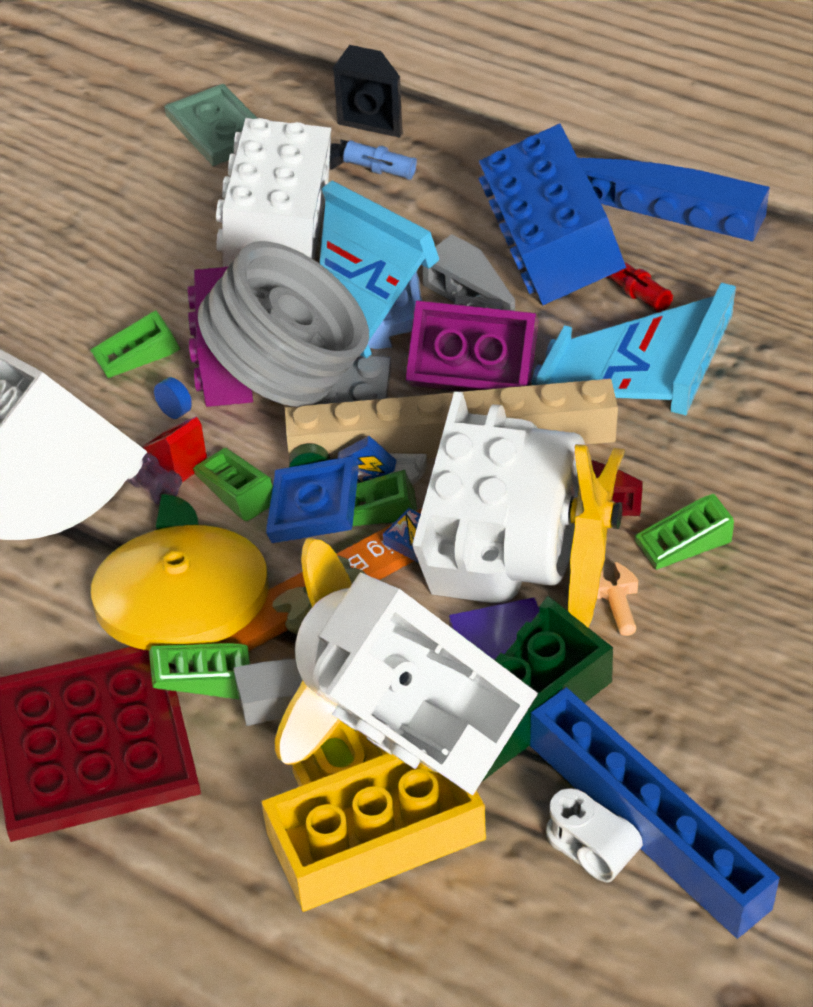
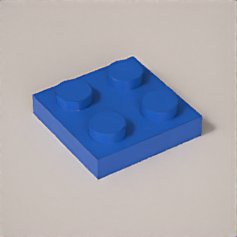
(313, 499)

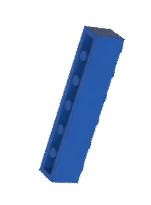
(672, 825)

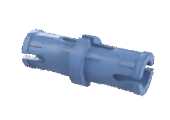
(400, 166)

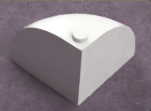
(54, 455)

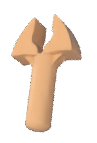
(616, 595)

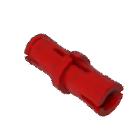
(639, 284)

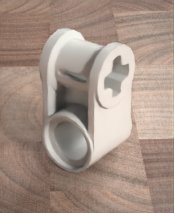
(594, 837)

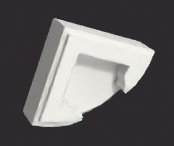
(412, 463)

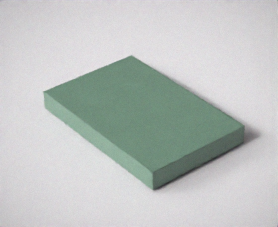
(210, 121)

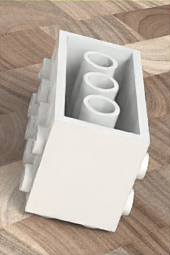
(274, 187)

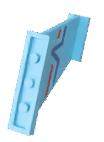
(371, 251)
(646, 357)

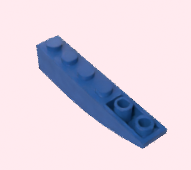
(680, 195)

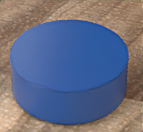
(172, 398)

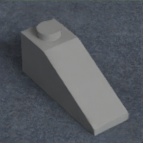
(465, 272)

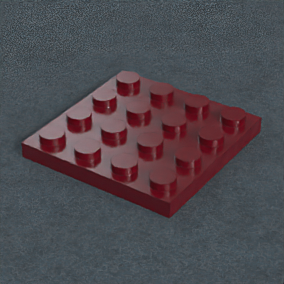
(89, 743)

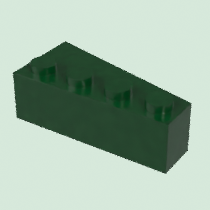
(548, 657)

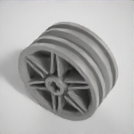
(283, 324)

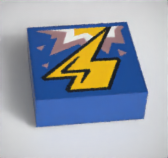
(371, 459)
(402, 533)

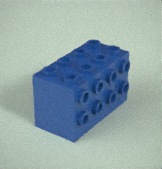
(550, 215)

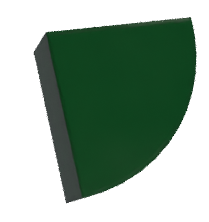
(175, 512)

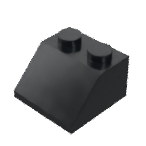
(368, 92)

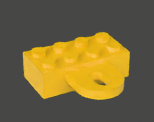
(365, 821)

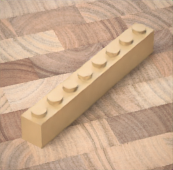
(418, 422)

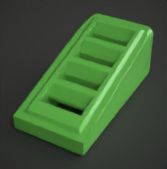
(155, 339)
(238, 487)
(384, 498)
(706, 514)
(219, 657)

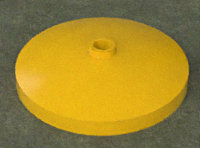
(180, 587)

